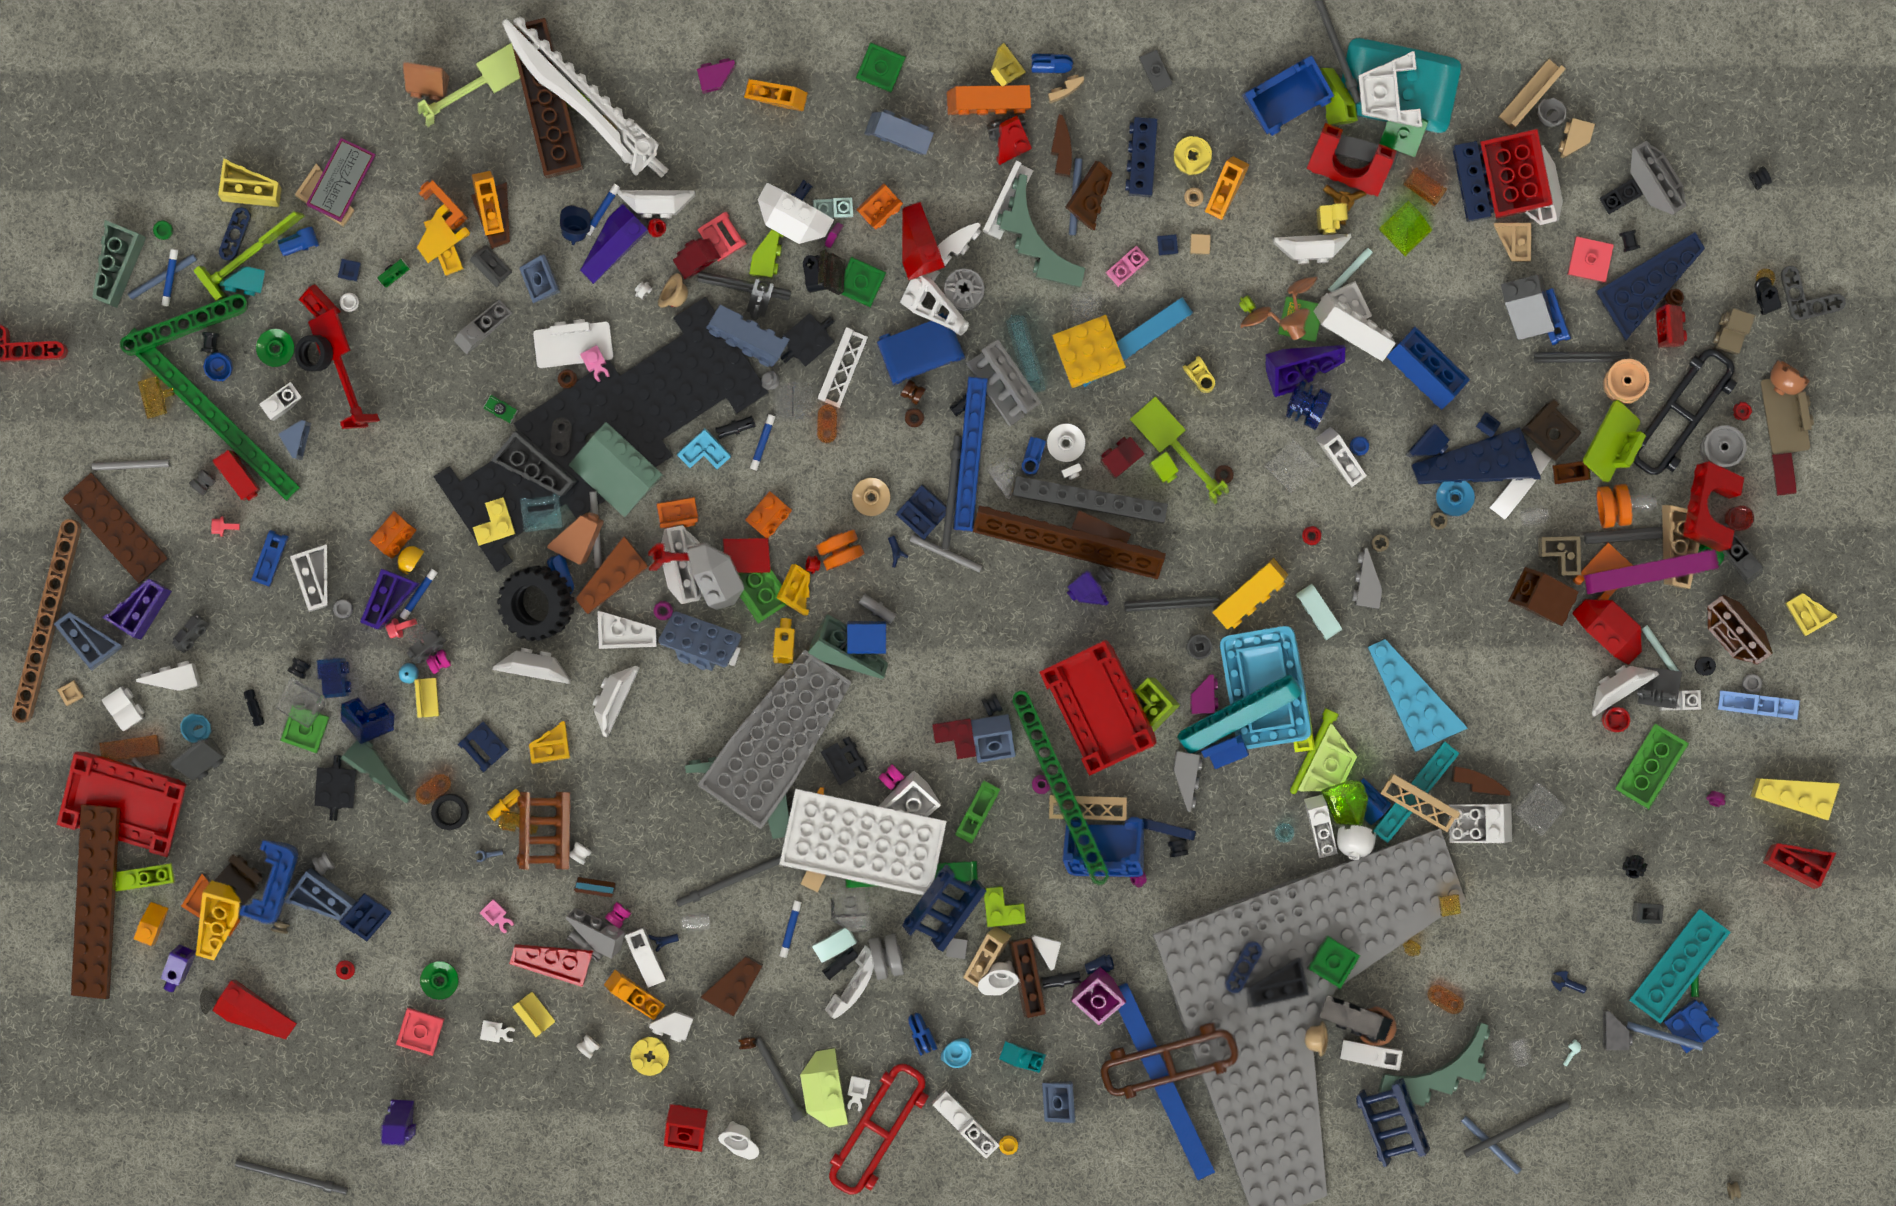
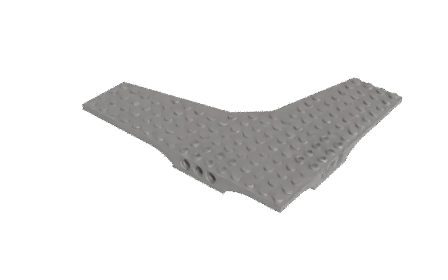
(1270, 1093)

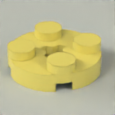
(1190, 166)
(658, 1049)

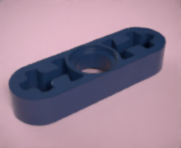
(224, 245)
(1169, 829)
(1231, 977)

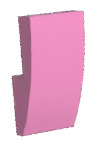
(1127, 266)

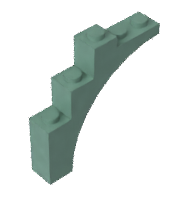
(1018, 221)
(779, 818)
(1445, 1078)

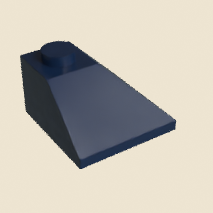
(1430, 443)

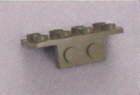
(1786, 419)

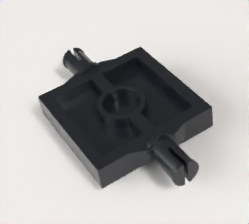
(808, 339)
(335, 787)

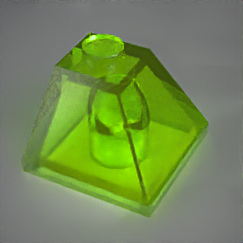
(1406, 228)
(1347, 802)

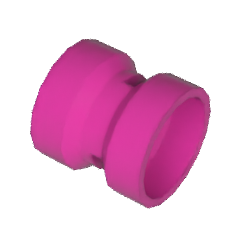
(434, 664)
(894, 773)
(616, 919)

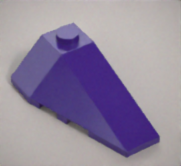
(614, 241)
(1086, 591)

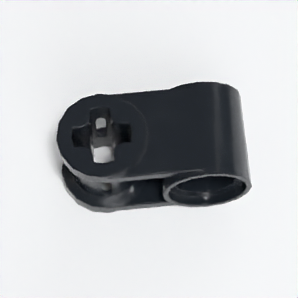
(811, 273)
(1767, 295)

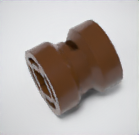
(909, 389)

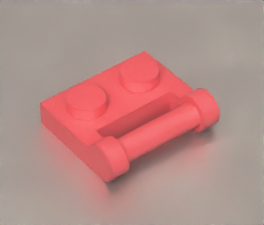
(712, 231)

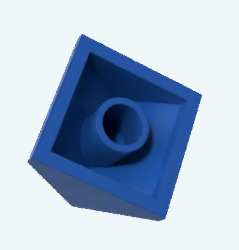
(866, 637)

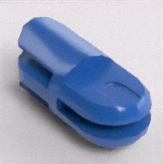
(1051, 63)
(559, 564)
(919, 1034)

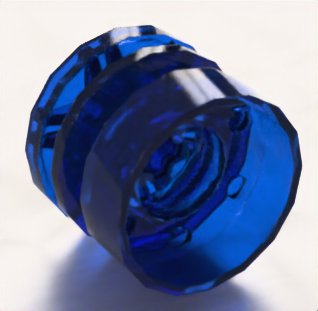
(1308, 405)

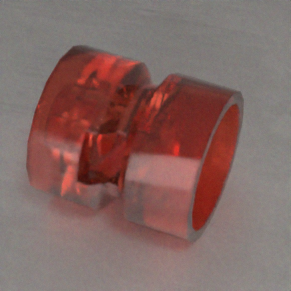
(1739, 518)

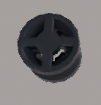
(1760, 178)
(1701, 664)
(299, 668)
(992, 705)
(1178, 848)

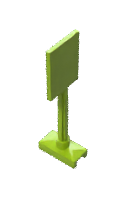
(211, 281)
(1162, 431)

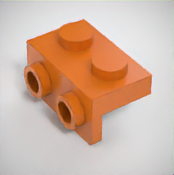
(879, 207)
(678, 513)
(768, 515)
(393, 535)

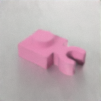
(594, 361)
(494, 914)

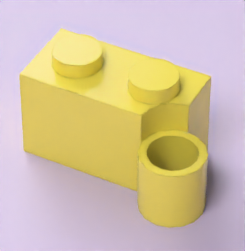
(1329, 217)

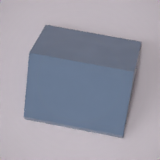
(539, 279)
(296, 438)
(1058, 1102)

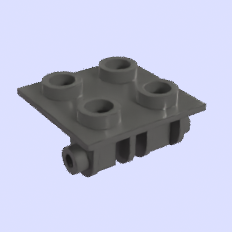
(1661, 690)

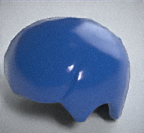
(215, 361)

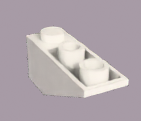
(178, 678)
(1321, 826)
(645, 957)
(1372, 1055)

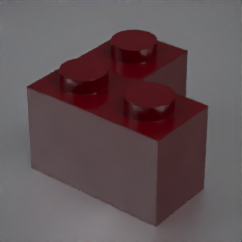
(696, 257)
(1122, 457)
(957, 731)

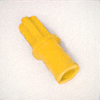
(504, 804)

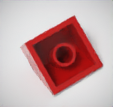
(685, 1128)

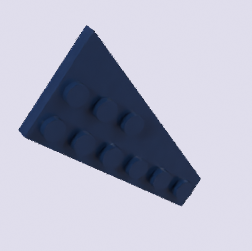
(1641, 289)
(1483, 461)

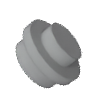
(770, 380)

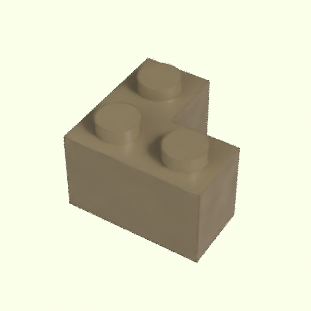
(1734, 327)
(1566, 549)

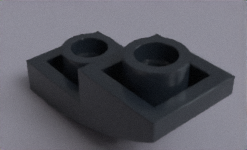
(1620, 196)

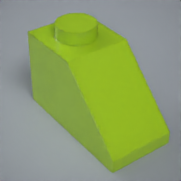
(1164, 468)

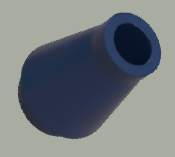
(1104, 961)

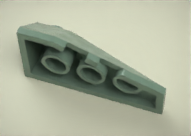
(831, 647)
(367, 760)

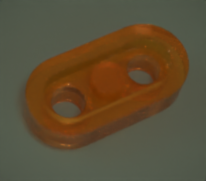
(827, 424)
(433, 788)
(1445, 999)

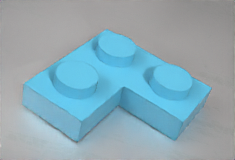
(704, 445)

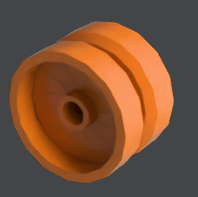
(1614, 506)
(839, 548)

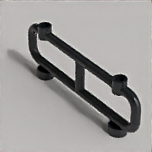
(1726, 385)

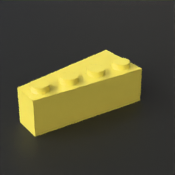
(1802, 796)

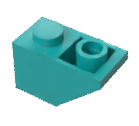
(245, 279)
(1022, 1057)

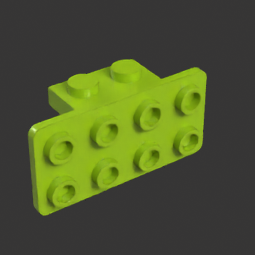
(1614, 442)

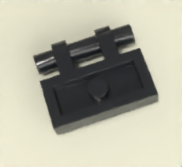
(838, 762)

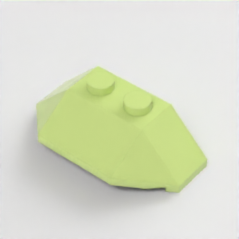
(823, 1089)

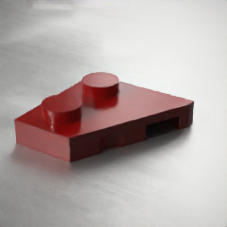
(1011, 140)

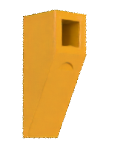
(633, 994)

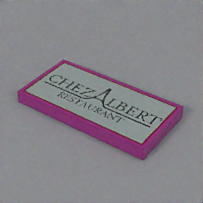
(340, 180)

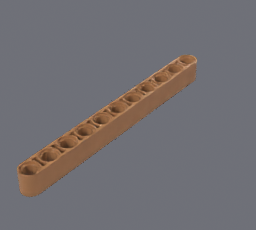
(40, 628)

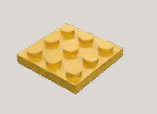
(1089, 351)

